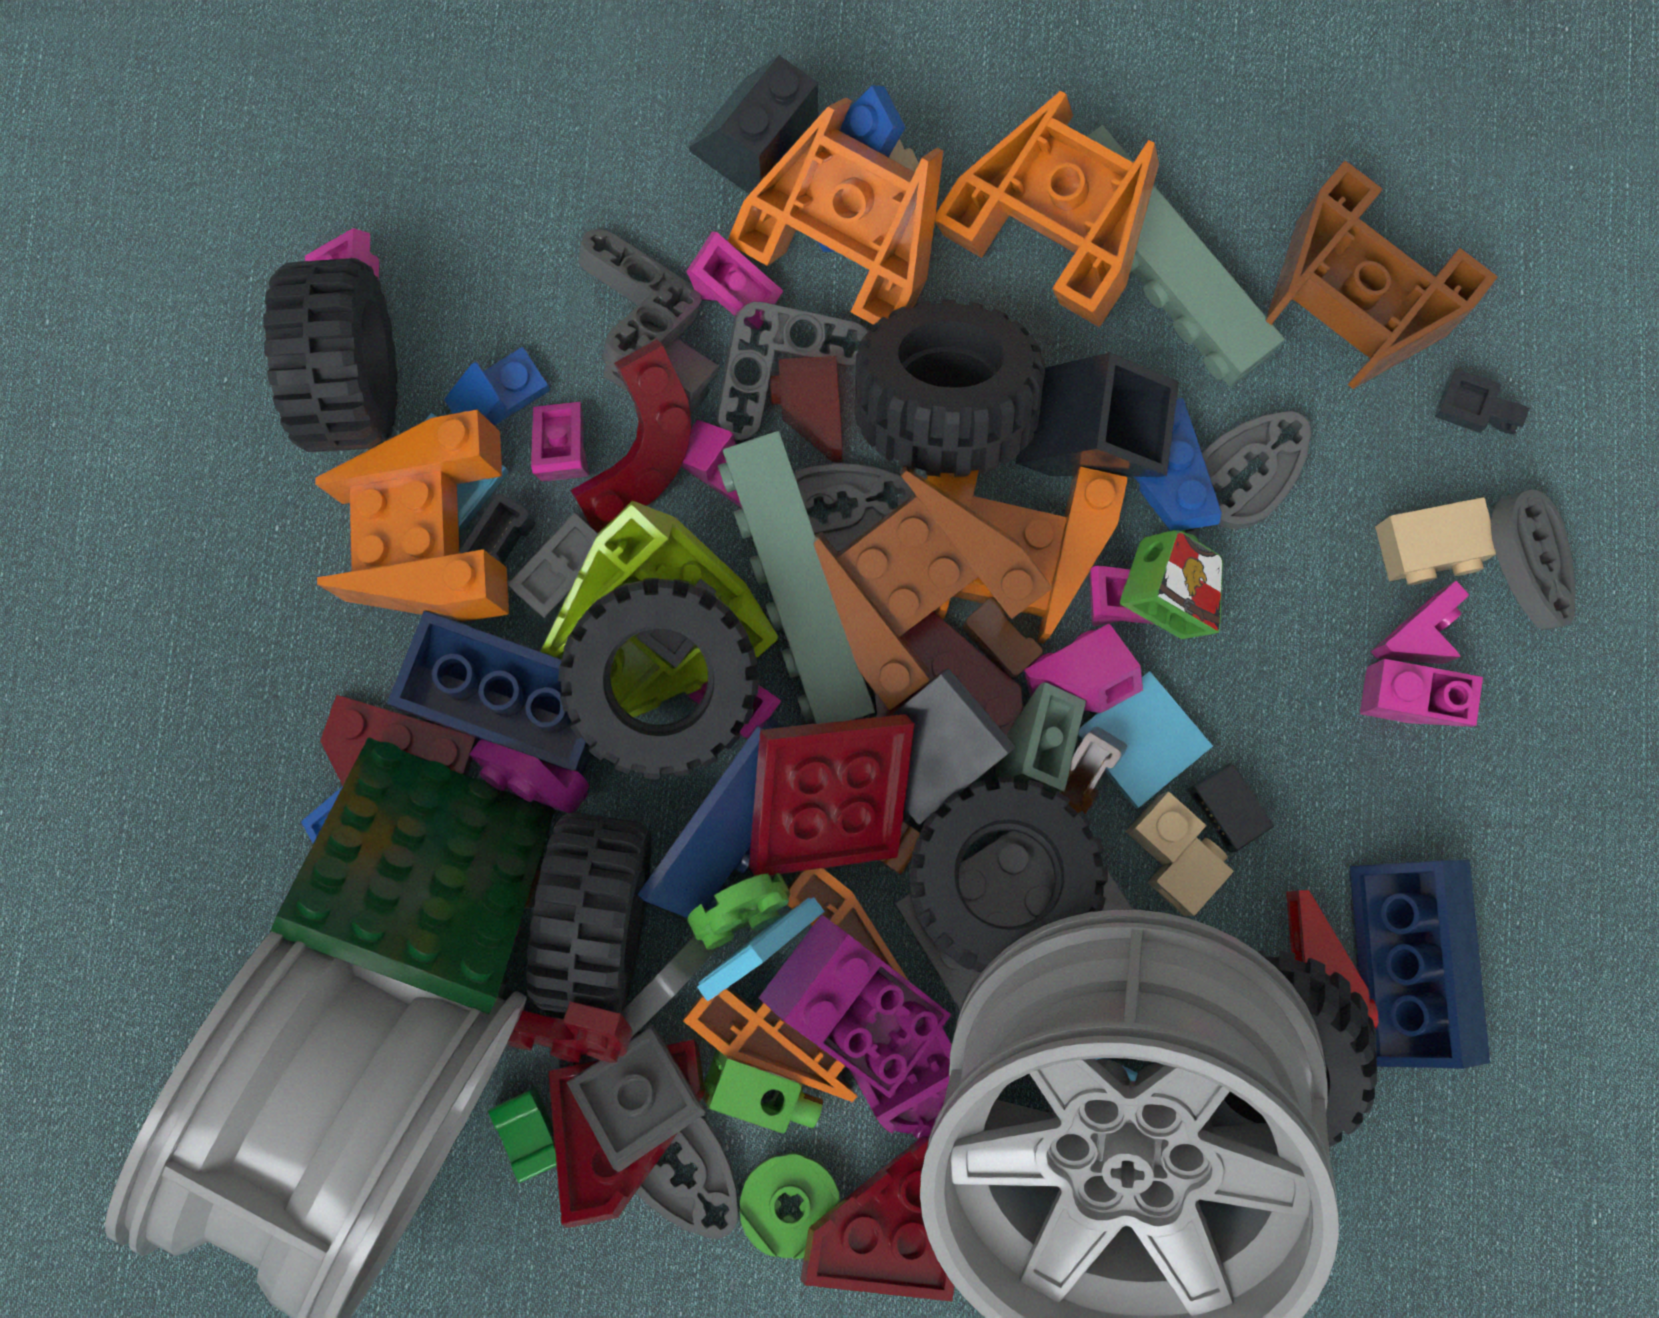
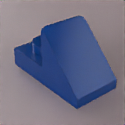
(498, 389)

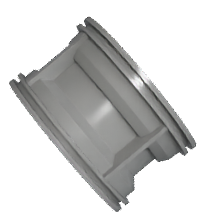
(307, 1124)
(1103, 1195)

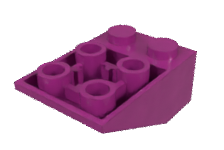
(854, 1006)

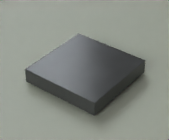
(636, 1100)

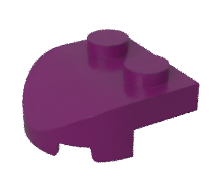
(530, 777)
(920, 1094)

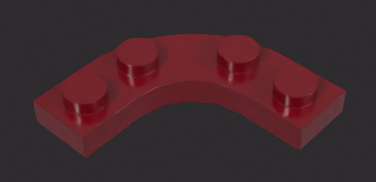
(659, 441)
(583, 1031)

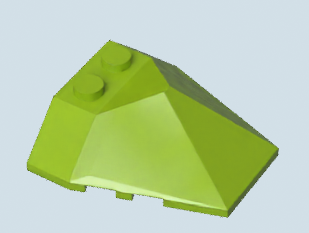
(654, 545)

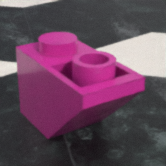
(1092, 668)
(1420, 694)

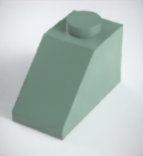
(1044, 739)

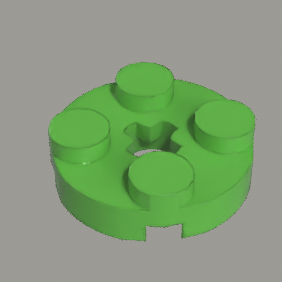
(743, 904)
(760, 1201)

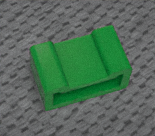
(525, 1134)

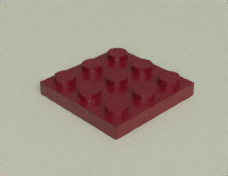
(830, 794)

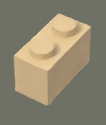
(1436, 540)

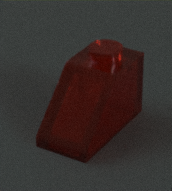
(811, 401)

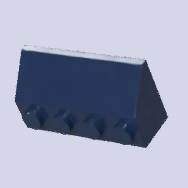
(488, 691)
(712, 841)
(1421, 962)

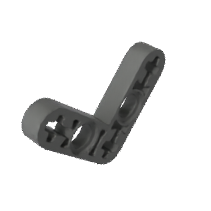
(611, 262)
(774, 339)
(666, 983)

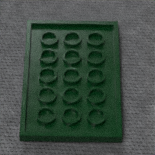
(419, 876)

